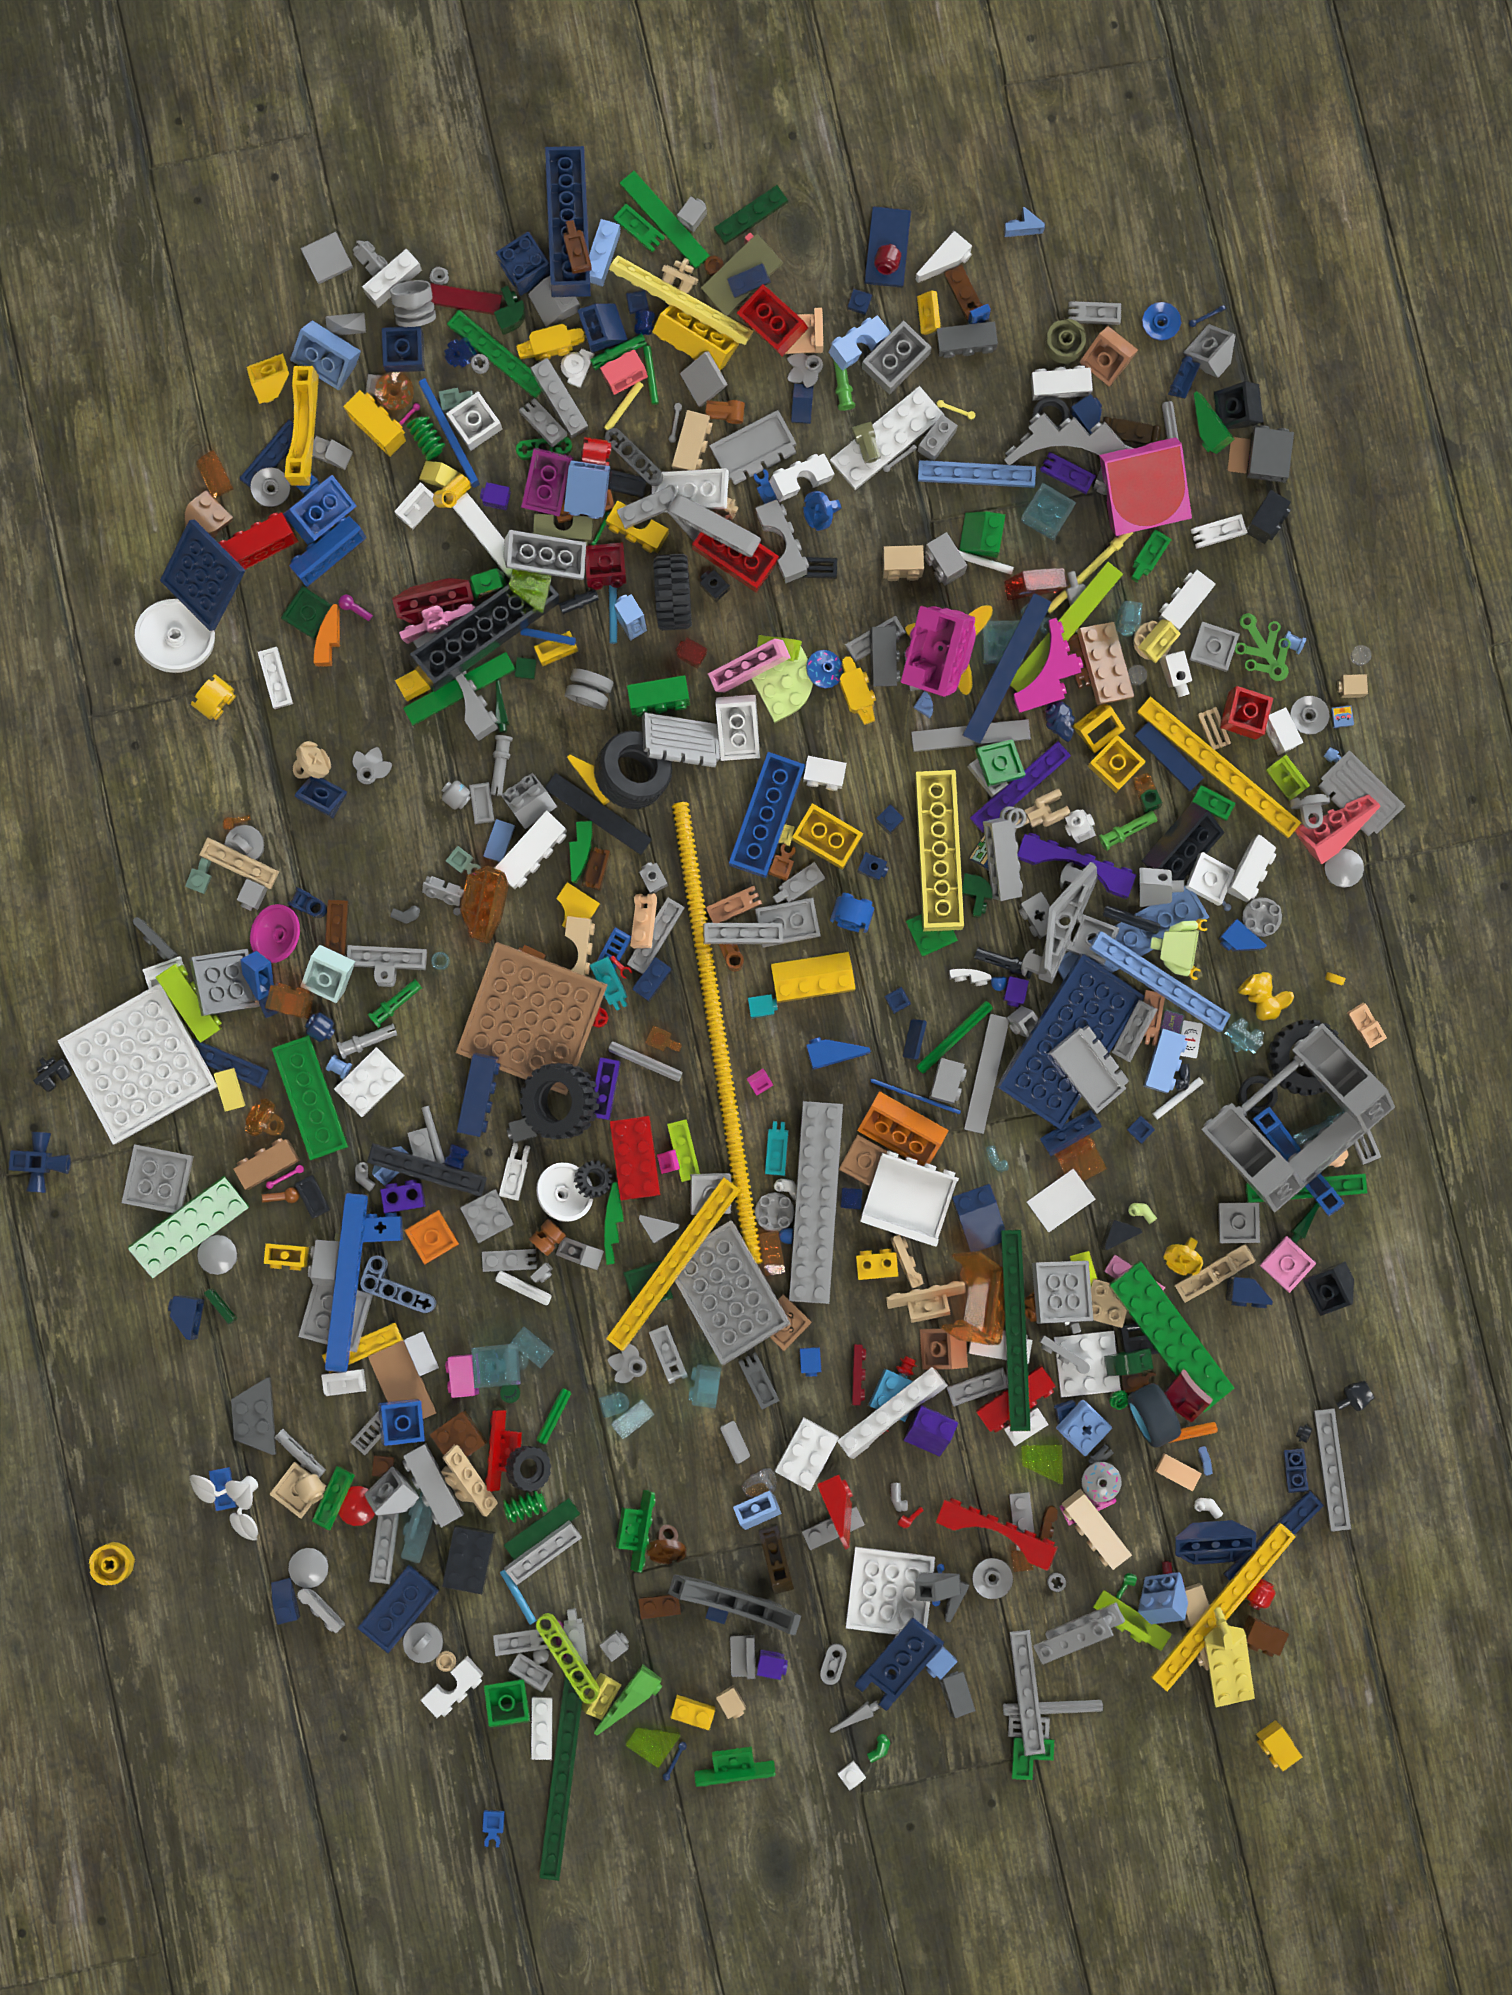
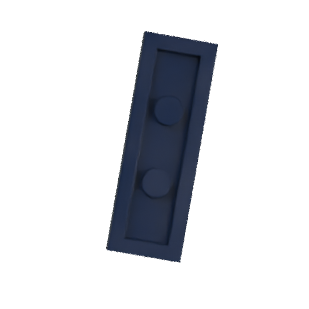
(1070, 1132)

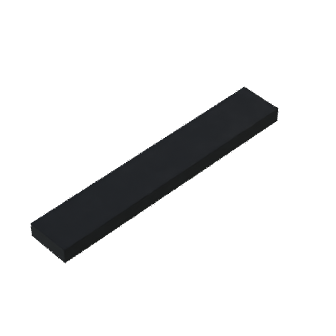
(598, 814)
(426, 1169)

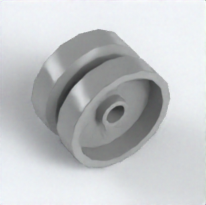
(589, 688)

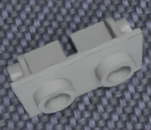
(365, 253)
(434, 888)

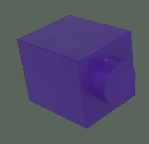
(495, 496)
(1015, 991)

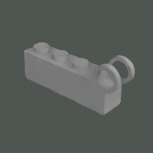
(1002, 854)

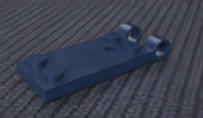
(906, 1655)

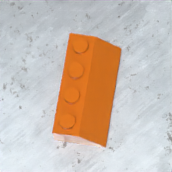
(902, 1129)

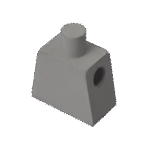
(1157, 886)

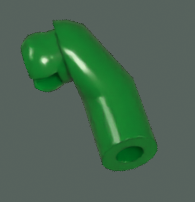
(882, 1748)

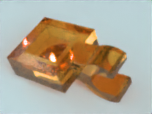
(661, 1039)

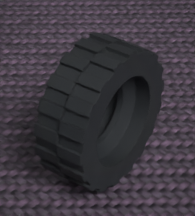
(542, 1471)

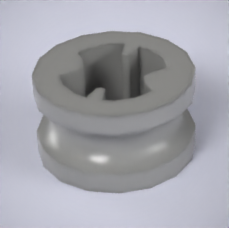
(483, 358)
(1051, 1585)

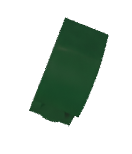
(513, 315)
(978, 888)
(1128, 1362)

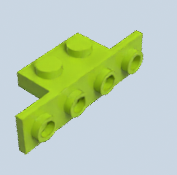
(1135, 1623)

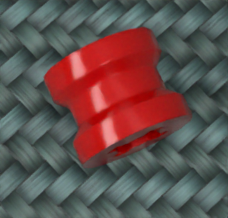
(604, 1017)

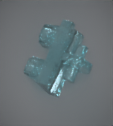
(1243, 1038)

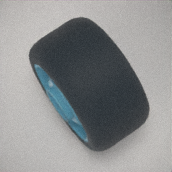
(1154, 1415)

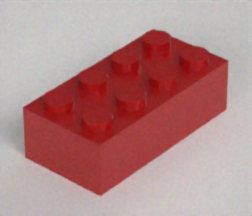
(260, 540)
(747, 570)
(635, 1158)

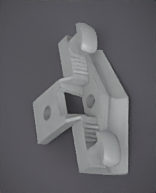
(1070, 905)

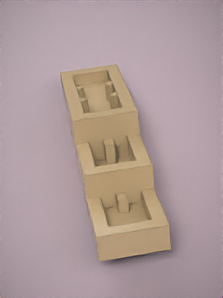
(1215, 1273)

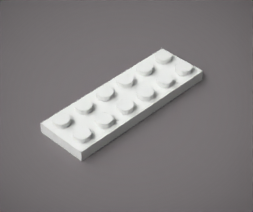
(893, 435)

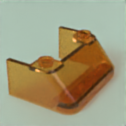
(985, 1300)

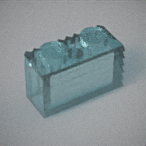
(1129, 617)

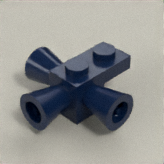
(38, 1162)

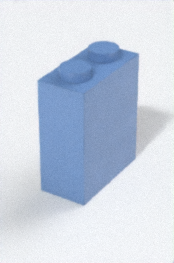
(586, 489)

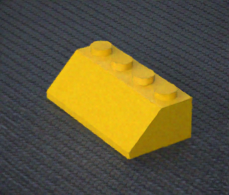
(694, 337)
(813, 977)

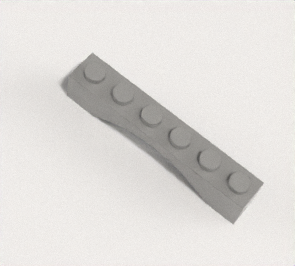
(476, 716)

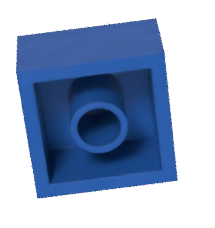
(401, 1422)

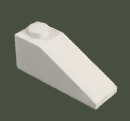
(948, 256)

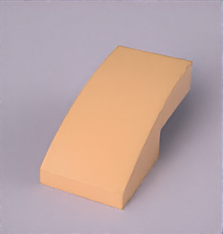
(1366, 1025)
(1178, 1472)

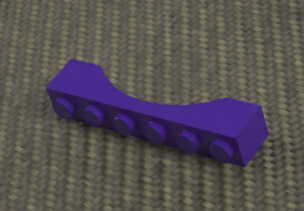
(1114, 880)

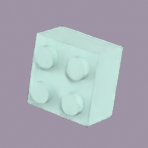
(327, 973)

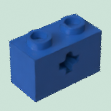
(393, 1229)

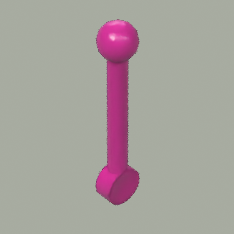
(416, 407)
(299, 1169)

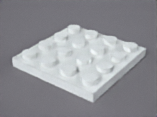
(884, 1590)

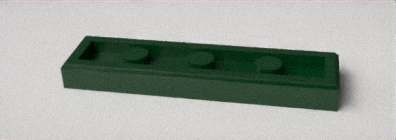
(542, 1528)

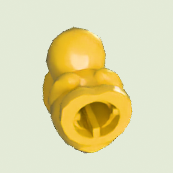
(1259, 989)

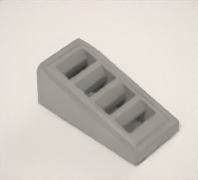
(375, 1422)

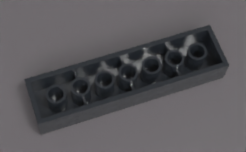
(475, 636)

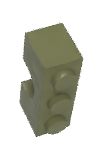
(579, 531)

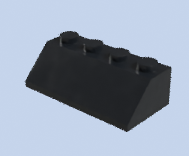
(1179, 847)

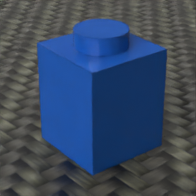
(810, 1361)

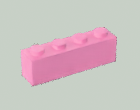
(749, 665)

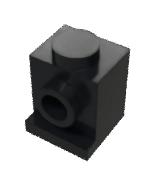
(715, 592)

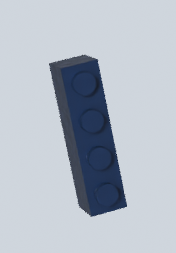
(477, 1095)

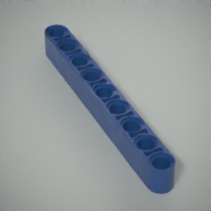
(346, 1282)

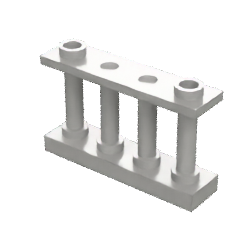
(1079, 1633)

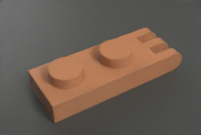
(733, 905)
(1157, 1001)

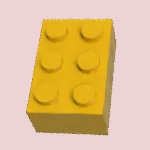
(375, 422)
(827, 836)

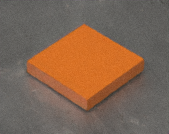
(431, 1237)

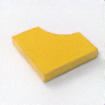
(576, 903)

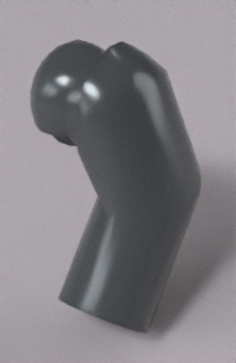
(407, 916)

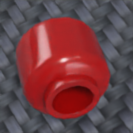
(1261, 1595)

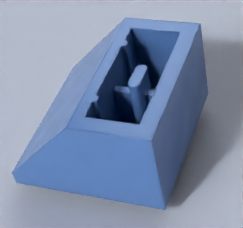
(1163, 1599)

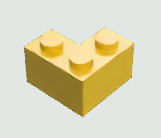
(1278, 1744)

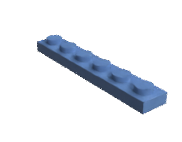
(976, 474)

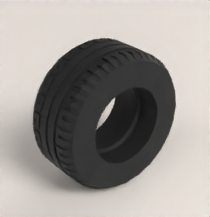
(620, 789)

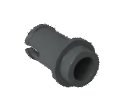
(1099, 1456)

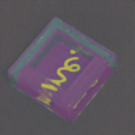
(1172, 1021)

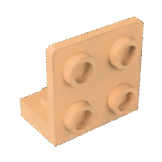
(812, 339)

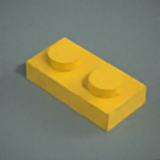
(928, 312)

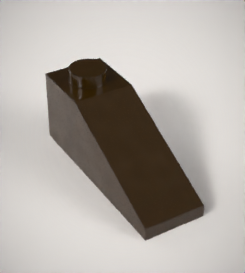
(776, 1560)

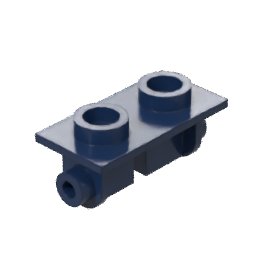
(1184, 378)

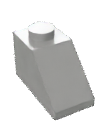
(579, 1253)

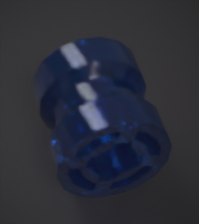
(644, 321)
(456, 1156)

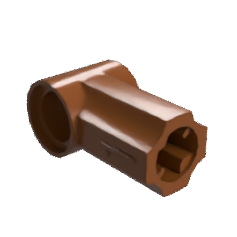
(730, 411)
(730, 951)

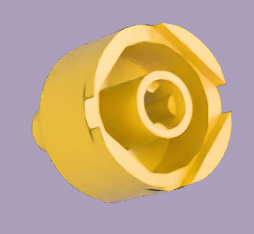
(213, 697)
(123, 1563)

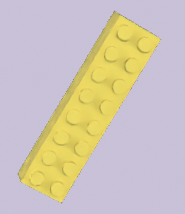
(939, 850)

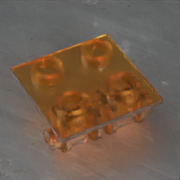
(1081, 1157)

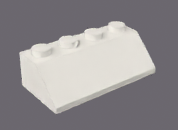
(532, 849)

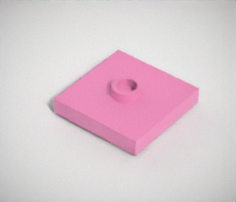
(1287, 1264)

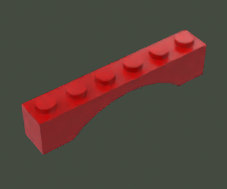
(1035, 1550)

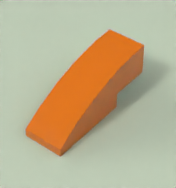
(328, 637)

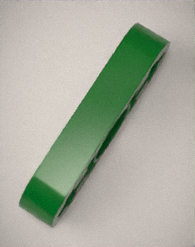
(537, 442)

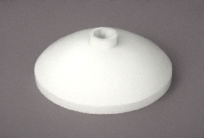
(560, 1179)

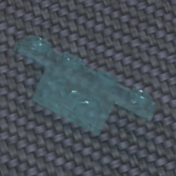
(417, 1531)

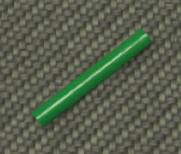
(651, 375)

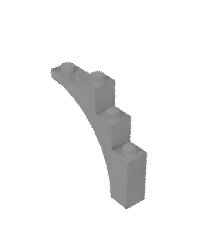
(1072, 434)

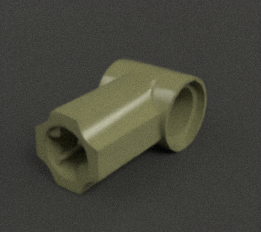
(865, 437)

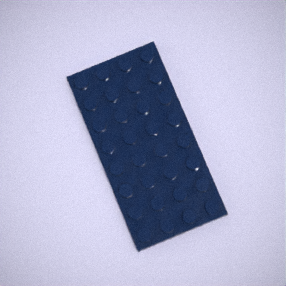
(1085, 998)

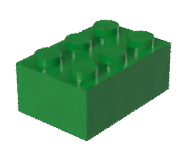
(658, 696)

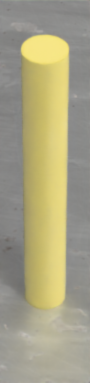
(623, 406)

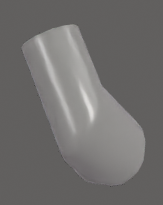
(361, 1176)

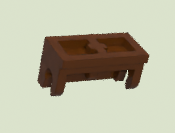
(596, 868)

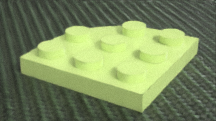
(784, 687)

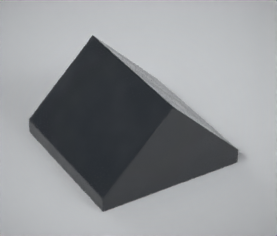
(1118, 1233)

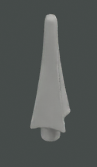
(864, 1712)

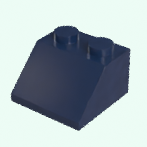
(187, 1315)

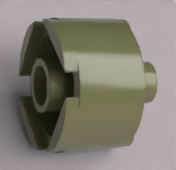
(1068, 351)

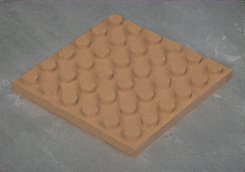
(531, 1013)

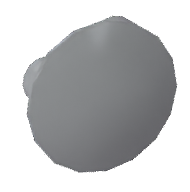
(1344, 868)
(1262, 916)
(774, 1212)
(217, 1254)
(308, 1568)

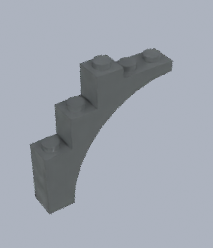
(735, 1601)

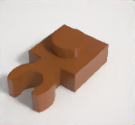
(782, 864)

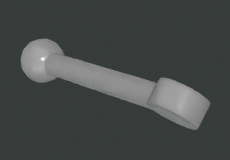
(678, 407)
(887, 467)

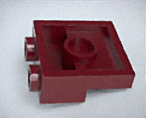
(605, 565)

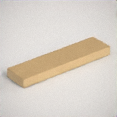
(239, 863)

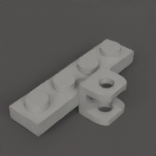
(387, 961)

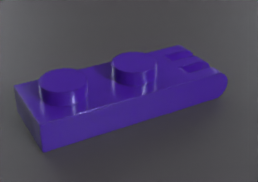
(1068, 473)

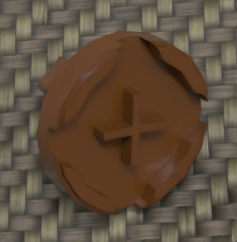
(666, 1550)

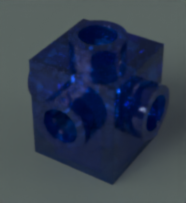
(466, 352)

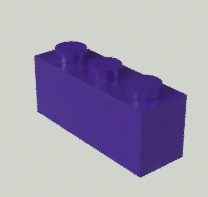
(606, 1086)

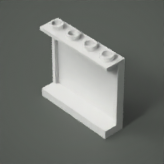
(909, 1198)

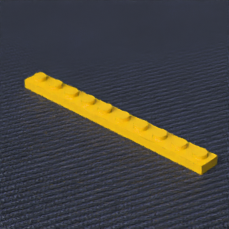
(1219, 767)
(673, 1264)
(1228, 1601)

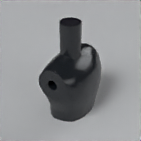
(1357, 1395)

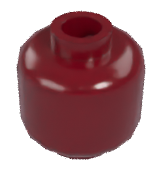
(887, 259)

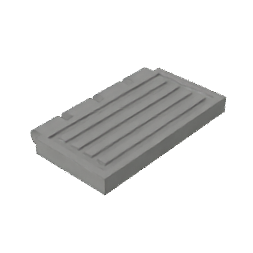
(754, 445)
(679, 739)
(1353, 780)
(1088, 1069)

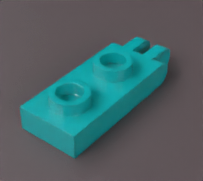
(606, 973)
(776, 1150)

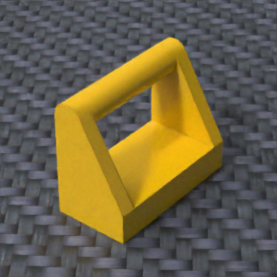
(1094, 719)

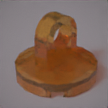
(261, 1118)

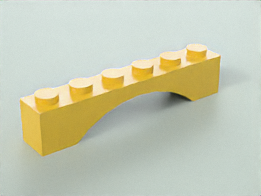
(301, 450)

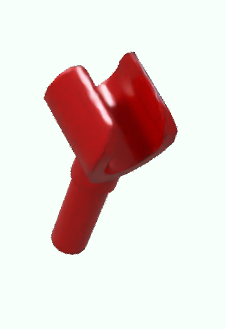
(620, 966)
(905, 1522)

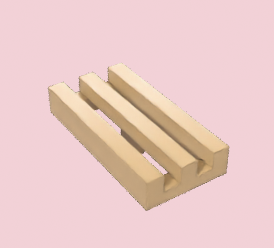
(1214, 711)

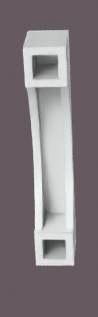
(901, 1404)

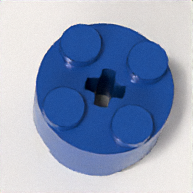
(852, 913)

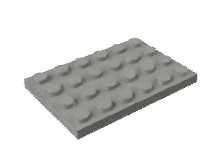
(730, 1295)

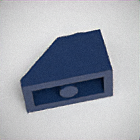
(1087, 412)
(284, 1601)

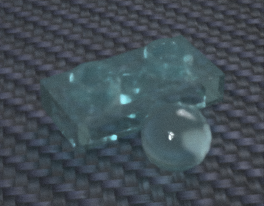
(531, 1348)

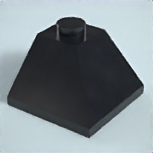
(1331, 1288)

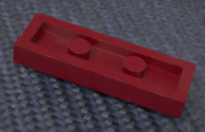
(858, 1374)

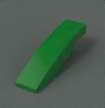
(613, 1216)

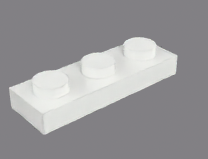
(275, 677)
(542, 1727)

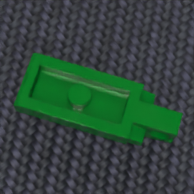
(1150, 554)

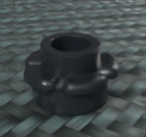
(1304, 1433)

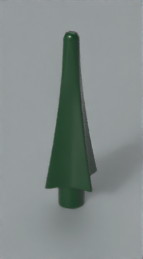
(501, 714)
(1301, 1229)

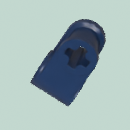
(305, 901)

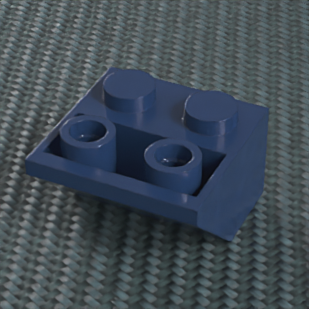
(602, 326)
(1246, 1290)

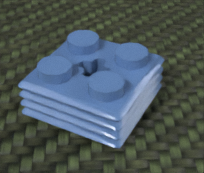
(1073, 1423)

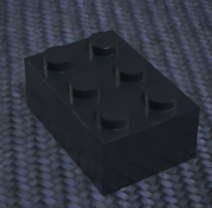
(469, 1559)

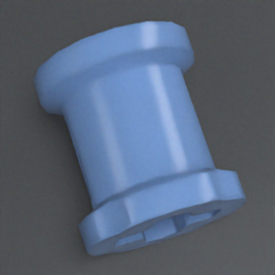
(1296, 642)
(339, 1067)

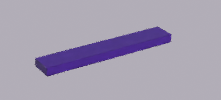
(1021, 787)

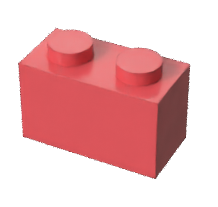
(624, 372)

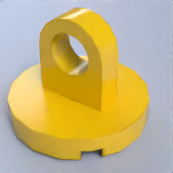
(1183, 1258)

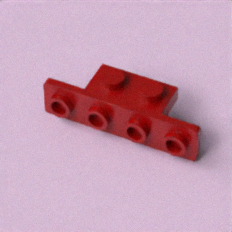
(501, 1445)

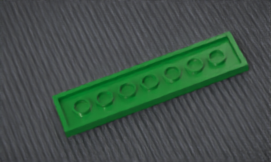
(1169, 1331)

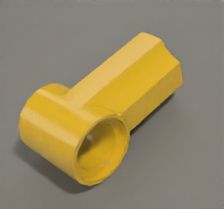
(452, 491)

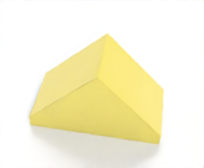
(437, 474)

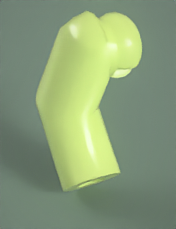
(1141, 1209)

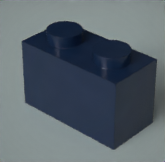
(652, 979)

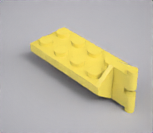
(1228, 1663)

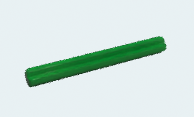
(954, 1037)

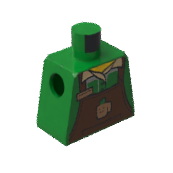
(487, 584)

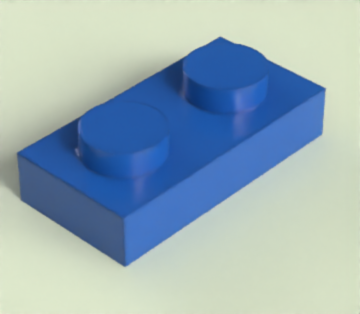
(219, 1479)

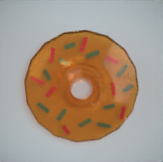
(397, 382)

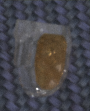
(760, 1483)

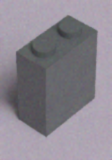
(1270, 454)

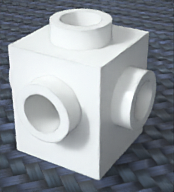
(1080, 825)

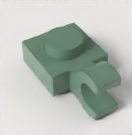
(452, 398)
(199, 879)

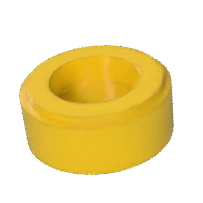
(1335, 978)

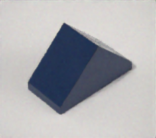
(802, 404)

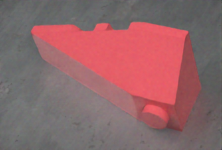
(1336, 828)

